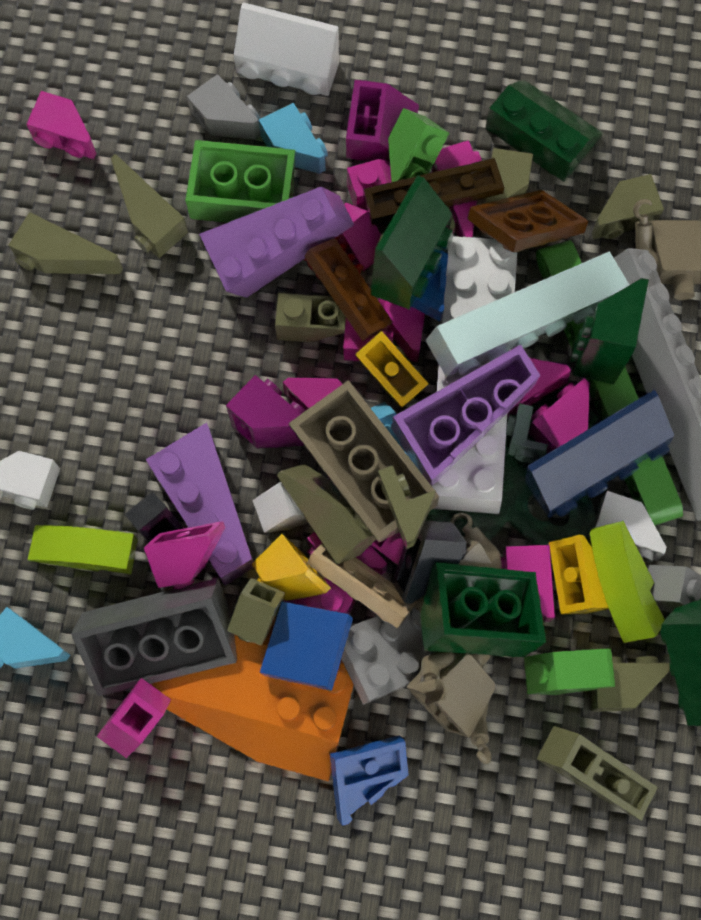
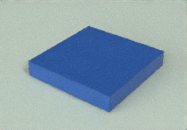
(306, 645)

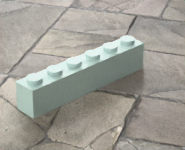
(524, 315)

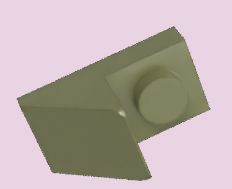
(407, 514)

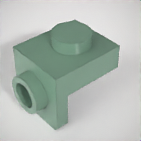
(518, 428)

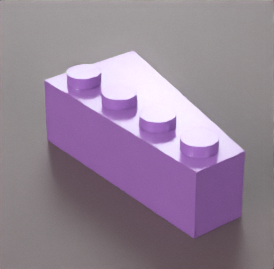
(274, 239)
(458, 416)
(199, 491)

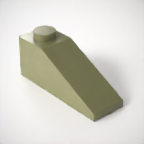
(152, 217)
(58, 251)
(327, 512)
(597, 771)

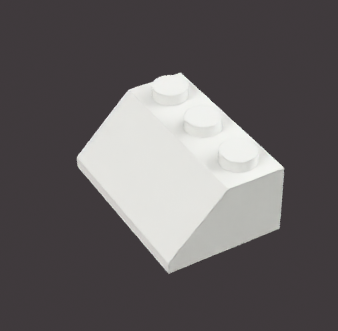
(286, 49)

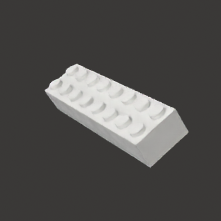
(476, 275)

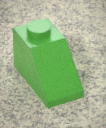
(569, 671)

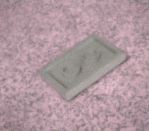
(384, 656)

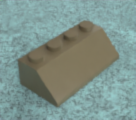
(352, 449)

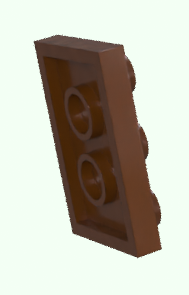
(527, 220)

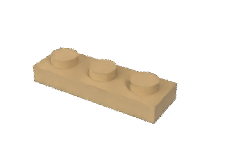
(362, 585)

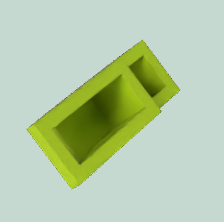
(83, 548)
(625, 582)

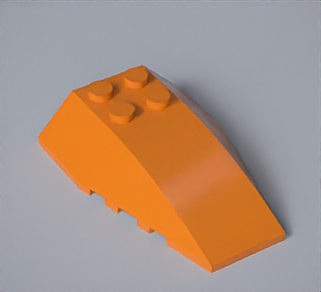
(262, 715)

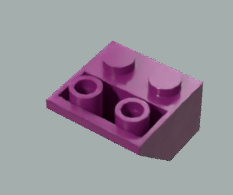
(372, 119)
(264, 415)

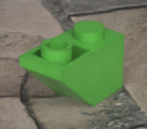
(414, 145)

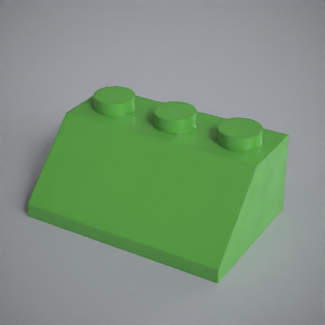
(237, 180)

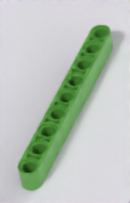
(652, 480)

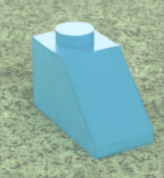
(24, 644)

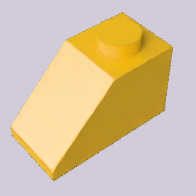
(391, 369)
(287, 570)
(576, 576)

